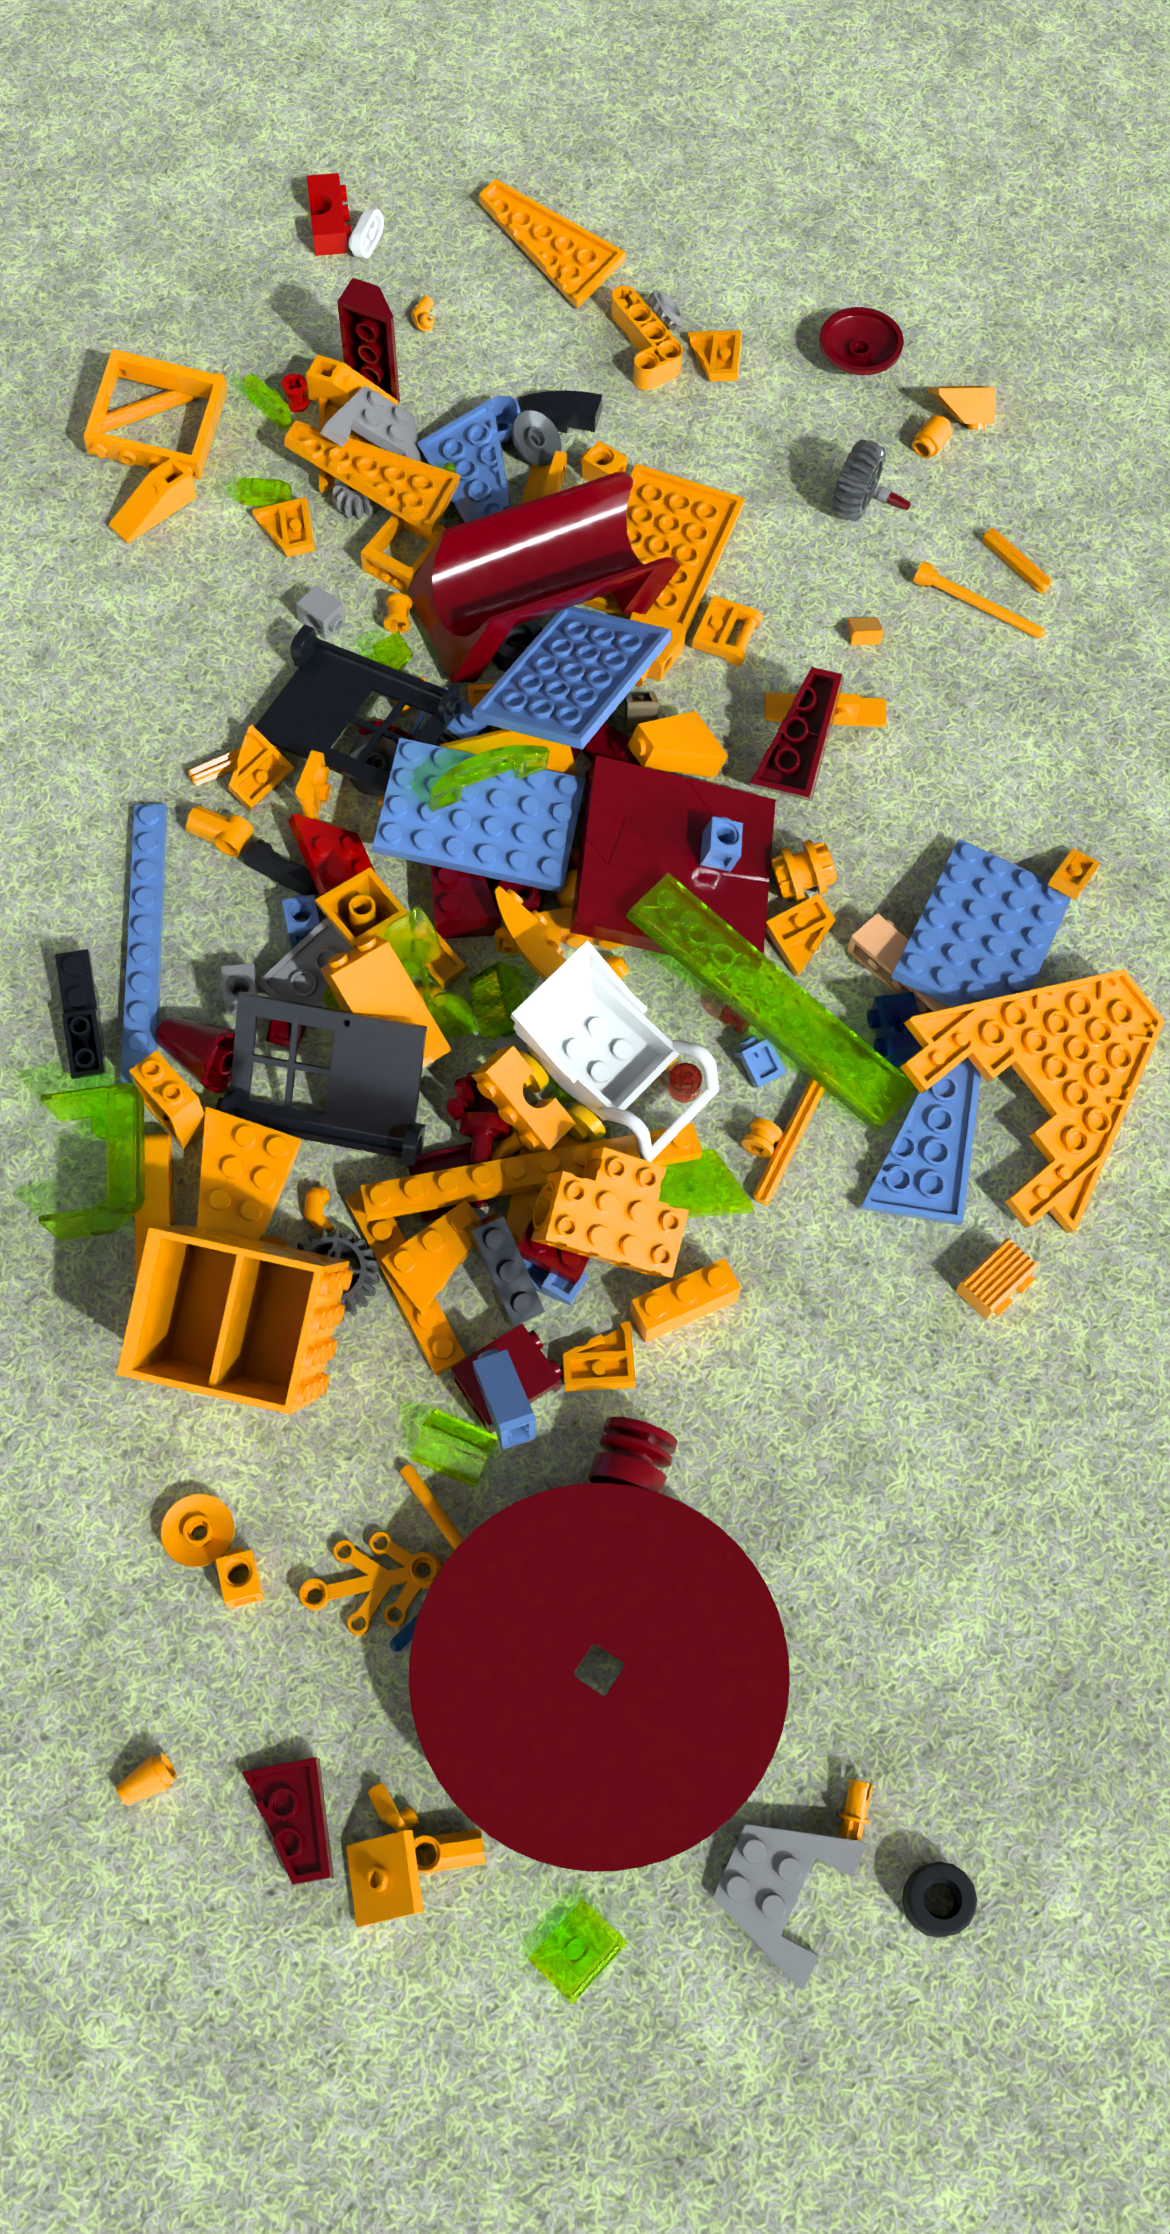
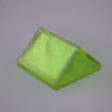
(577, 1951)

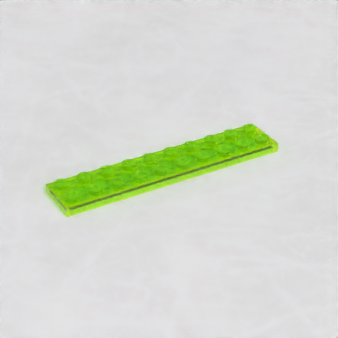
(771, 1002)

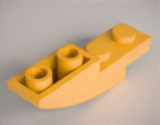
(559, 932)
(528, 934)

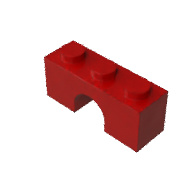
(328, 214)

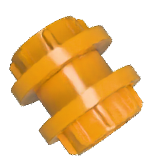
(803, 870)

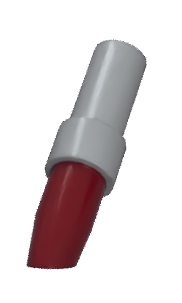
(887, 496)

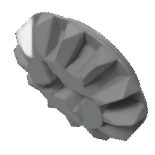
(666, 310)

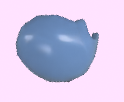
(506, 411)

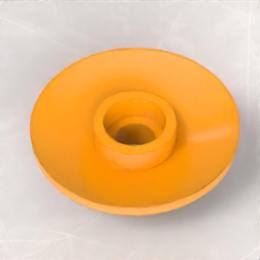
(187, 1516)

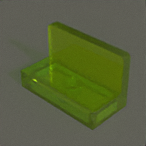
(453, 1447)

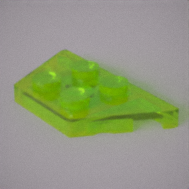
(704, 1187)

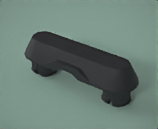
(290, 874)

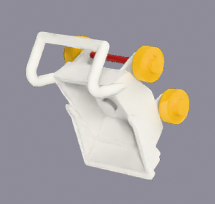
(601, 1049)

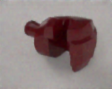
(476, 1118)

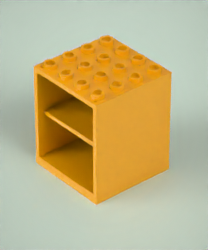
(234, 1318)

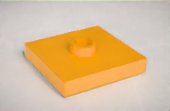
(384, 1878)

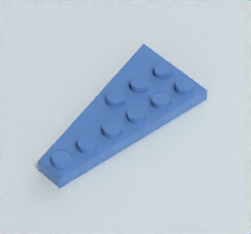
(476, 452)
(932, 1153)

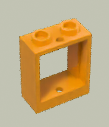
(387, 568)
(169, 1096)

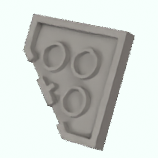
(298, 973)

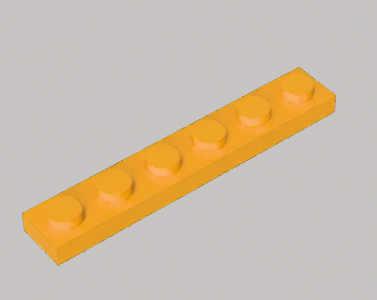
(432, 1329)

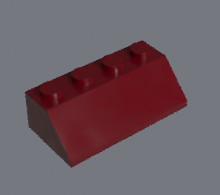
(369, 335)

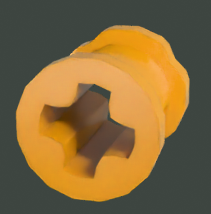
(398, 610)

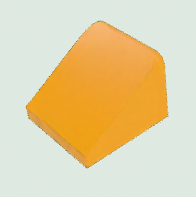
(865, 631)

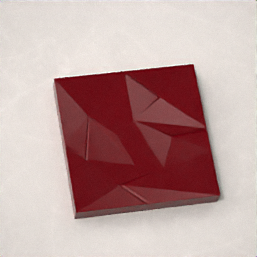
(651, 825)

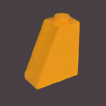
(678, 746)

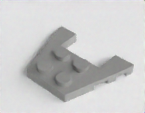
(377, 421)
(766, 1881)

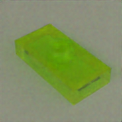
(267, 401)

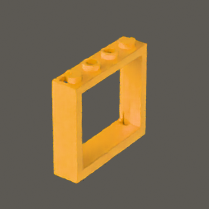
(165, 376)

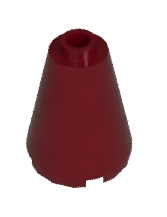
(200, 1049)

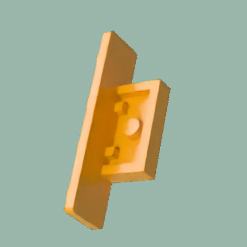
(850, 711)

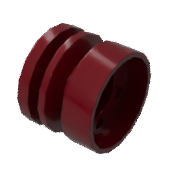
(633, 1454)

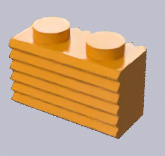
(997, 1279)

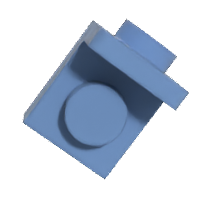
(759, 1060)

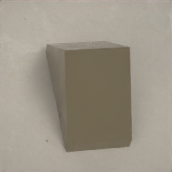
(640, 708)

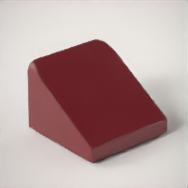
(280, 1033)

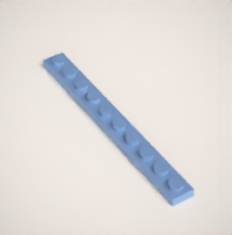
(144, 936)

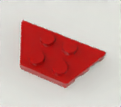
(329, 852)

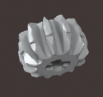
(352, 501)

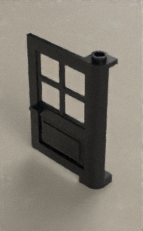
(330, 692)
(370, 1080)

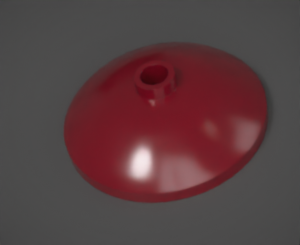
(861, 341)

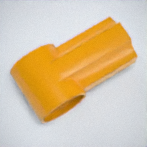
(226, 833)
(453, 1850)

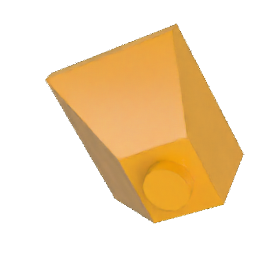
(967, 403)

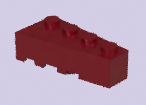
(798, 749)
(462, 904)

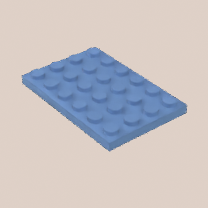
(572, 676)
(496, 831)
(981, 930)

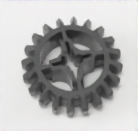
(858, 480)
(362, 1278)

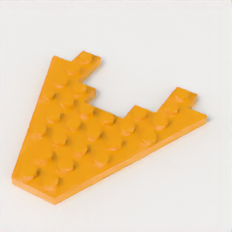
(1078, 1054)

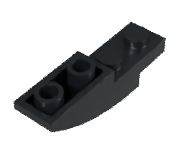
(81, 1014)

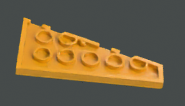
(561, 249)
(396, 482)
(242, 1174)

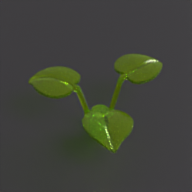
(417, 944)

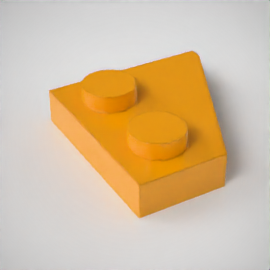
(718, 353)
(288, 525)
(257, 769)
(800, 931)
(601, 1363)

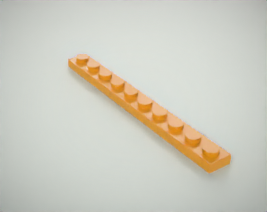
(507, 1175)

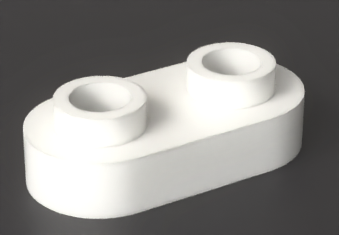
(366, 233)

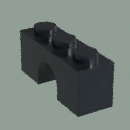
(506, 1268)

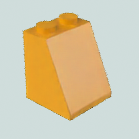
(361, 907)

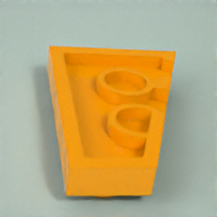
(431, 1256)

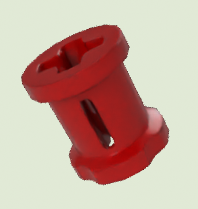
(294, 388)

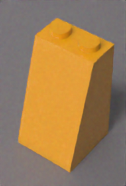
(376, 984)

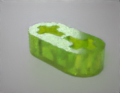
(262, 492)

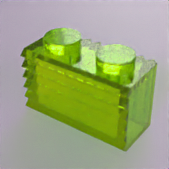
(495, 998)

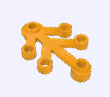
(377, 1581)

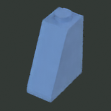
(505, 1398)

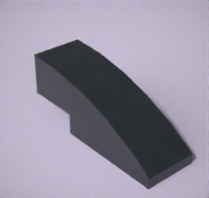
(566, 408)

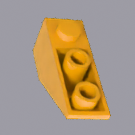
(337, 382)
(155, 499)

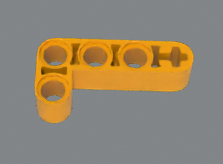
(658, 349)

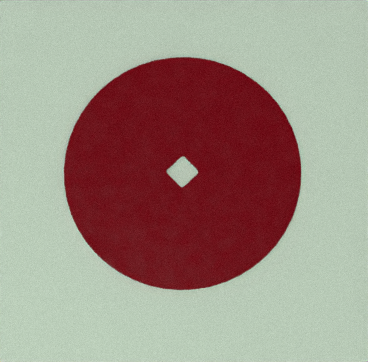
(545, 1755)

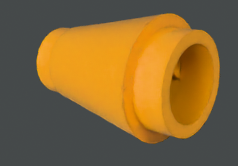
(147, 1779)

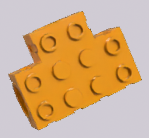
(612, 1214)

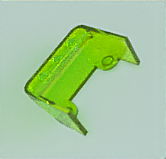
(119, 1119)

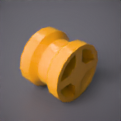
(761, 1138)

